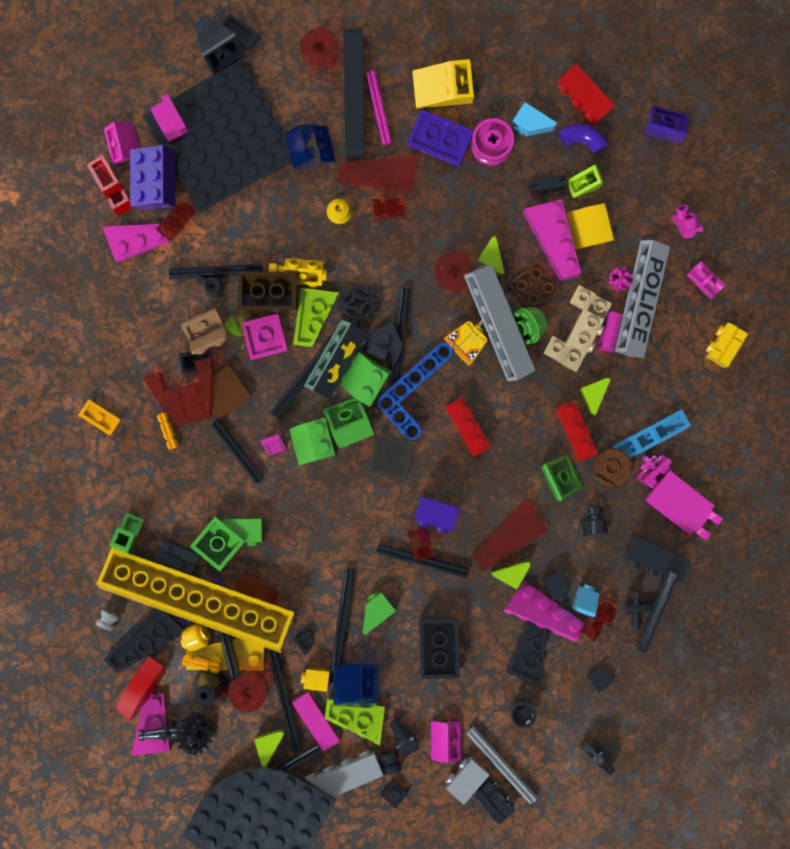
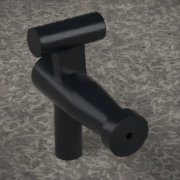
(637, 607)
(160, 733)

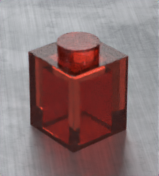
(421, 544)

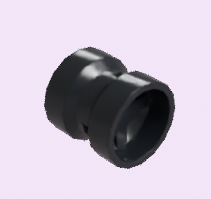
(390, 762)

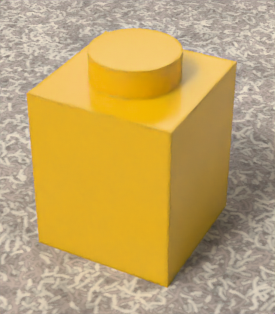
(316, 679)

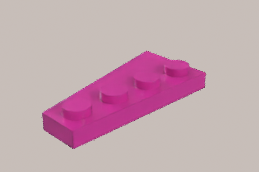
(538, 608)

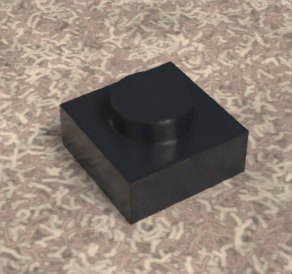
(394, 794)

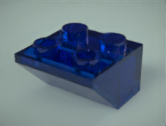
(309, 146)
(356, 685)

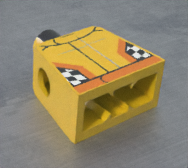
(467, 341)

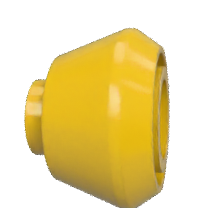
(334, 213)

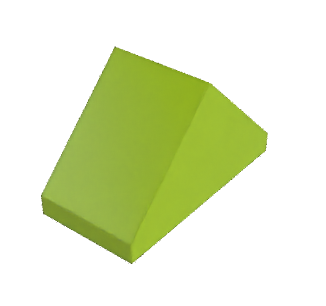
(585, 181)
(492, 256)
(594, 394)
(512, 574)
(267, 744)

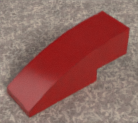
(110, 185)
(140, 688)

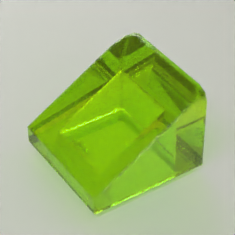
(232, 327)

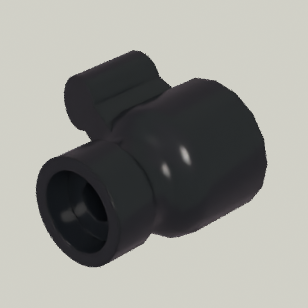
(212, 286)
(595, 525)

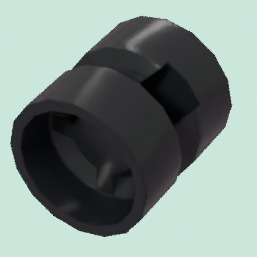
(522, 713)

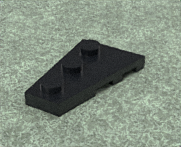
(528, 654)

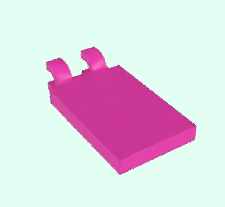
(682, 505)

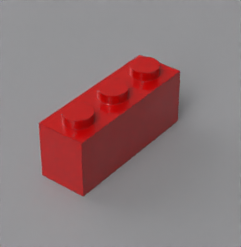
(585, 95)
(467, 427)
(576, 431)

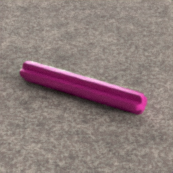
(379, 107)

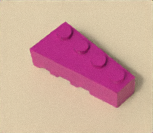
(553, 233)

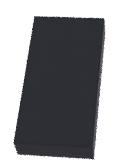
(246, 36)

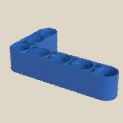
(411, 386)

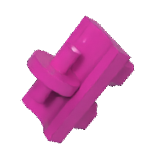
(686, 222)
(706, 280)
(652, 468)

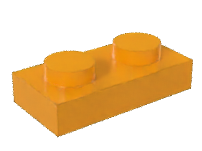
(100, 417)

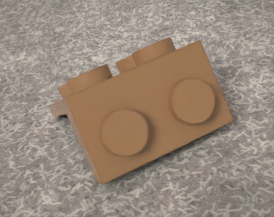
(204, 331)

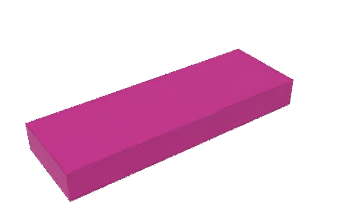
(315, 721)

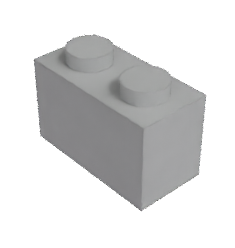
(466, 780)

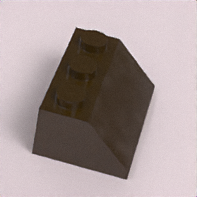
(267, 293)

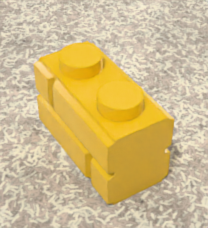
(726, 344)

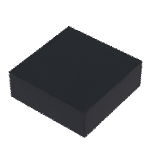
(600, 678)

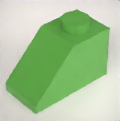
(248, 529)
(376, 611)

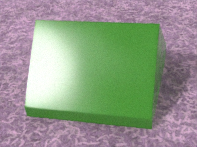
(562, 477)

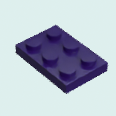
(440, 138)

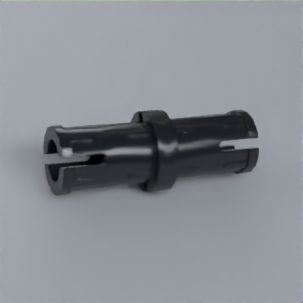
(548, 184)

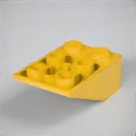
(443, 84)

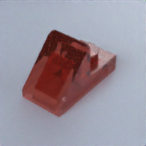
(387, 208)

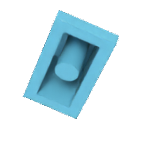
(531, 121)
(586, 600)

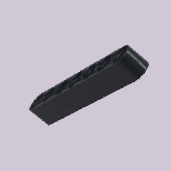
(353, 93)

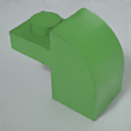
(127, 535)

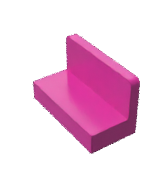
(169, 119)
(120, 139)
(446, 741)

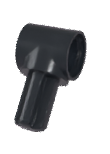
(405, 741)

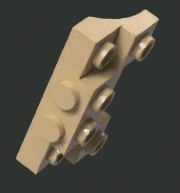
(583, 332)

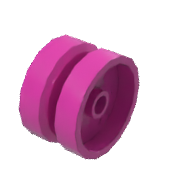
(492, 130)

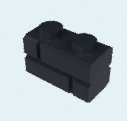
(178, 557)
(493, 801)

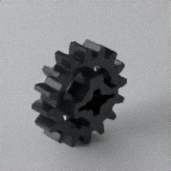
(348, 306)
(193, 733)

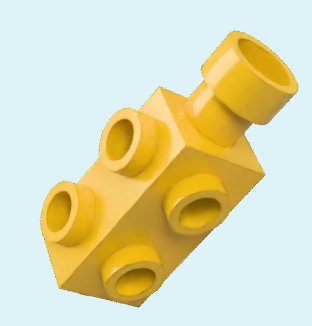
(308, 271)

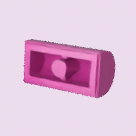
(610, 332)

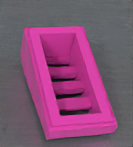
(273, 444)

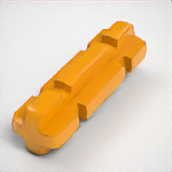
(167, 430)
(201, 664)

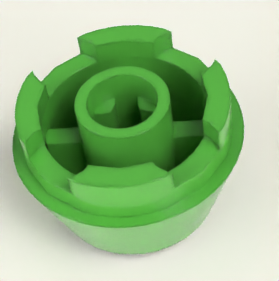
(531, 324)

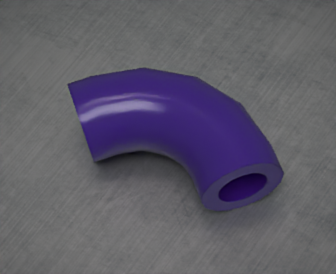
(583, 134)

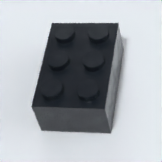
(655, 559)
(439, 648)

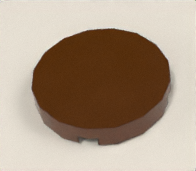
(613, 467)

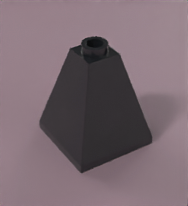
(217, 44)

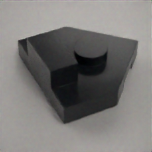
(385, 343)
(599, 755)

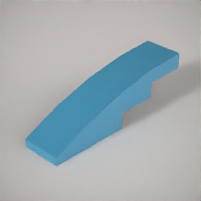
(654, 434)

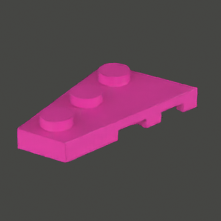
(133, 240)
(152, 716)

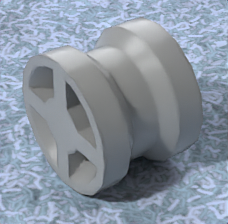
(107, 620)

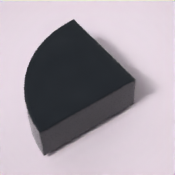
(305, 641)

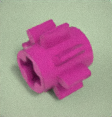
(620, 278)

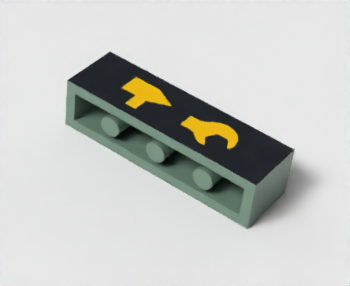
(336, 360)

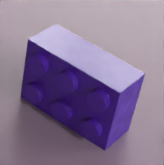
(152, 178)
(436, 514)

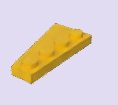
(249, 655)

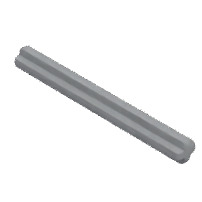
(502, 765)

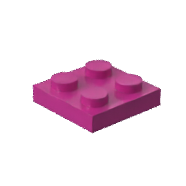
(264, 337)

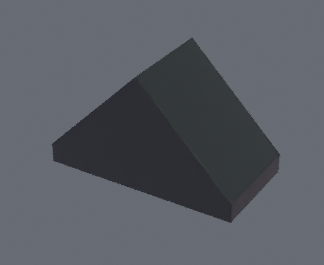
(187, 361)

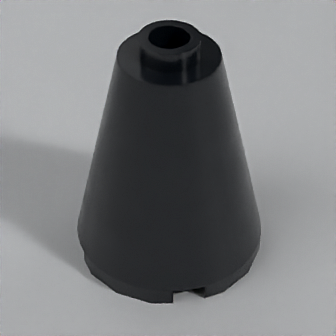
(210, 689)

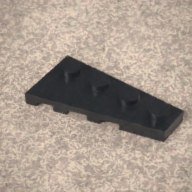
(150, 635)

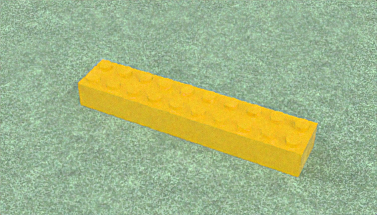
(196, 600)

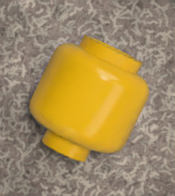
(195, 637)

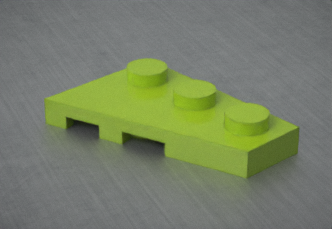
(312, 313)
(362, 721)

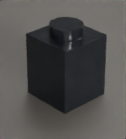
(556, 586)

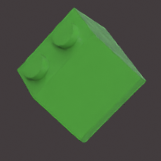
(365, 379)
(348, 422)
(312, 441)
(217, 544)

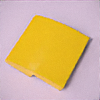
(590, 226)

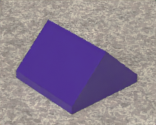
(667, 124)

